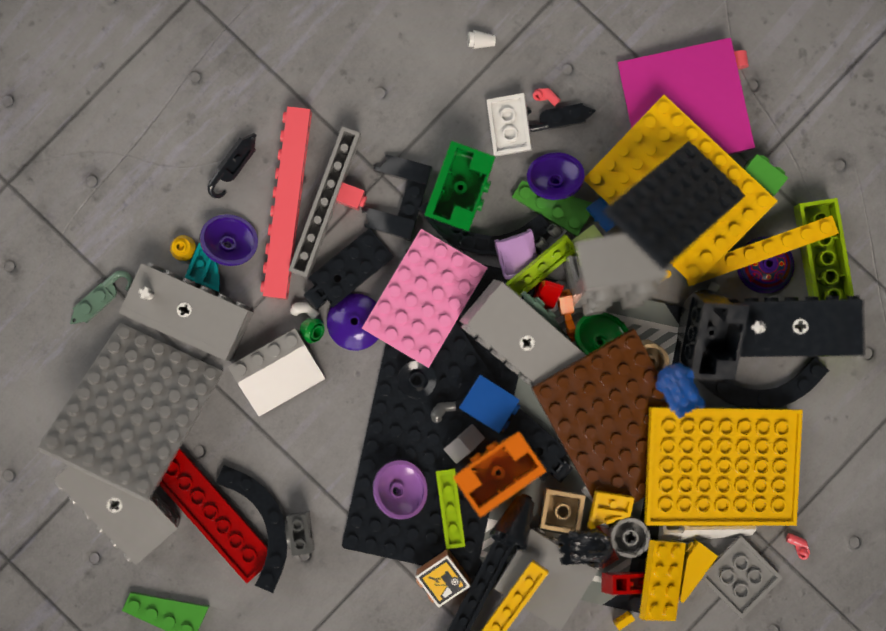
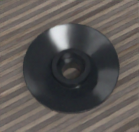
(407, 384)

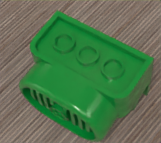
(463, 168)

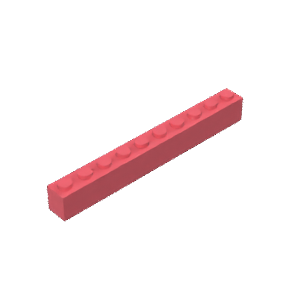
(287, 202)

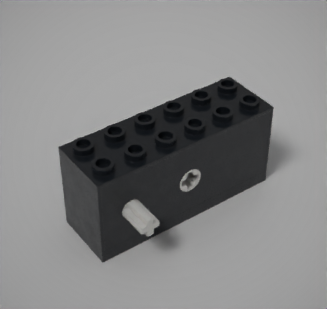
(832, 327)

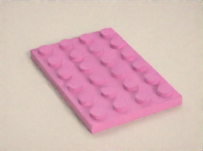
(424, 298)

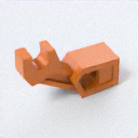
(566, 308)

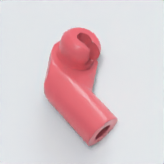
(800, 545)

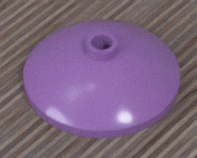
(409, 486)

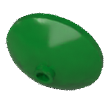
(597, 329)

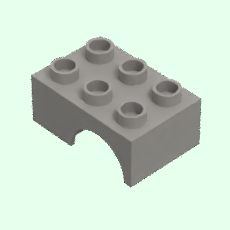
(610, 272)

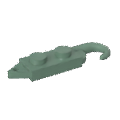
(98, 298)
(537, 304)

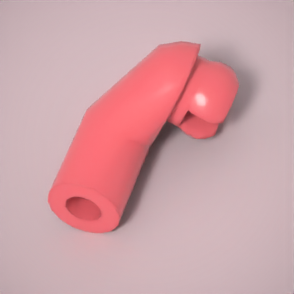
(546, 94)

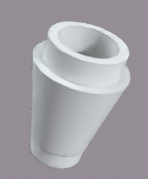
(480, 39)

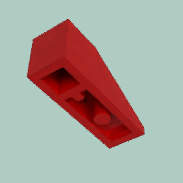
(622, 582)

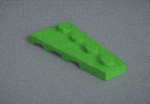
(567, 212)
(166, 613)

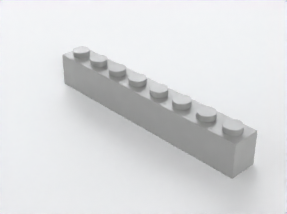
(325, 202)

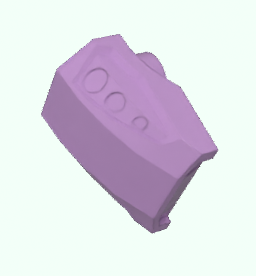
(515, 253)

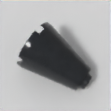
(515, 523)

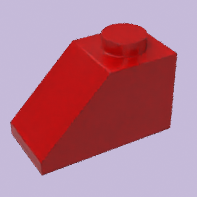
(548, 293)

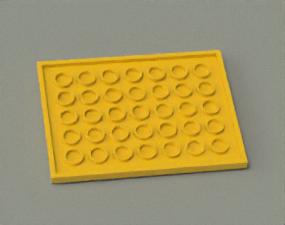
(649, 144)
(723, 467)

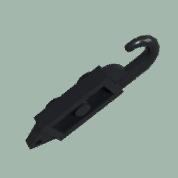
(562, 117)
(233, 163)

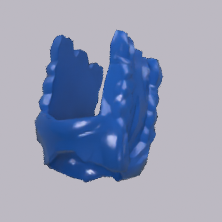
(679, 389)

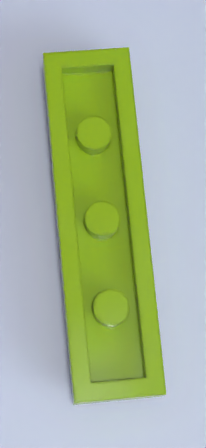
(542, 266)
(450, 509)

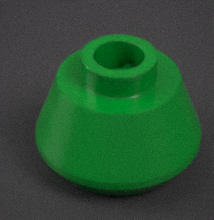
(312, 330)

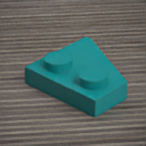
(203, 270)

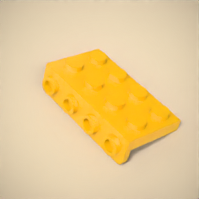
(662, 580)

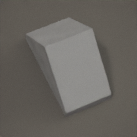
(464, 443)

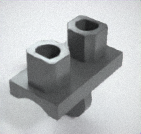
(555, 232)

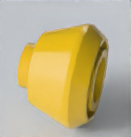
(183, 242)

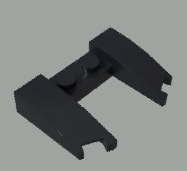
(417, 177)

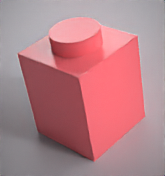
(351, 196)

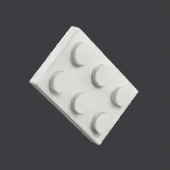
(509, 124)

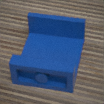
(490, 404)

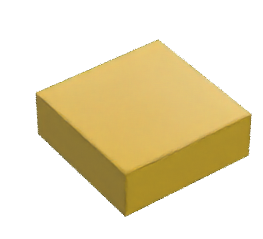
(623, 620)

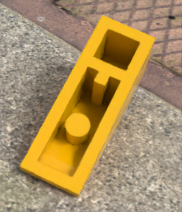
(696, 564)

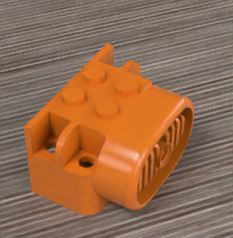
(517, 467)

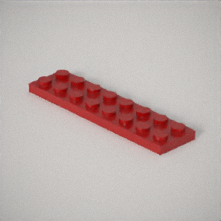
(214, 517)

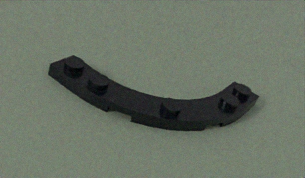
(480, 243)
(768, 398)
(272, 518)

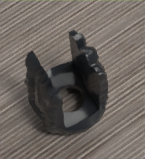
(585, 547)

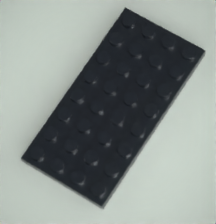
(674, 205)

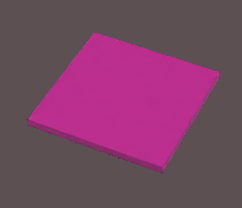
(700, 82)

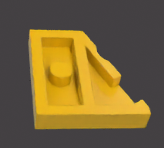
(609, 507)

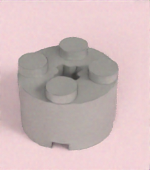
(635, 545)

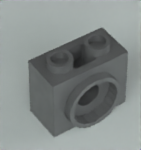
(299, 533)

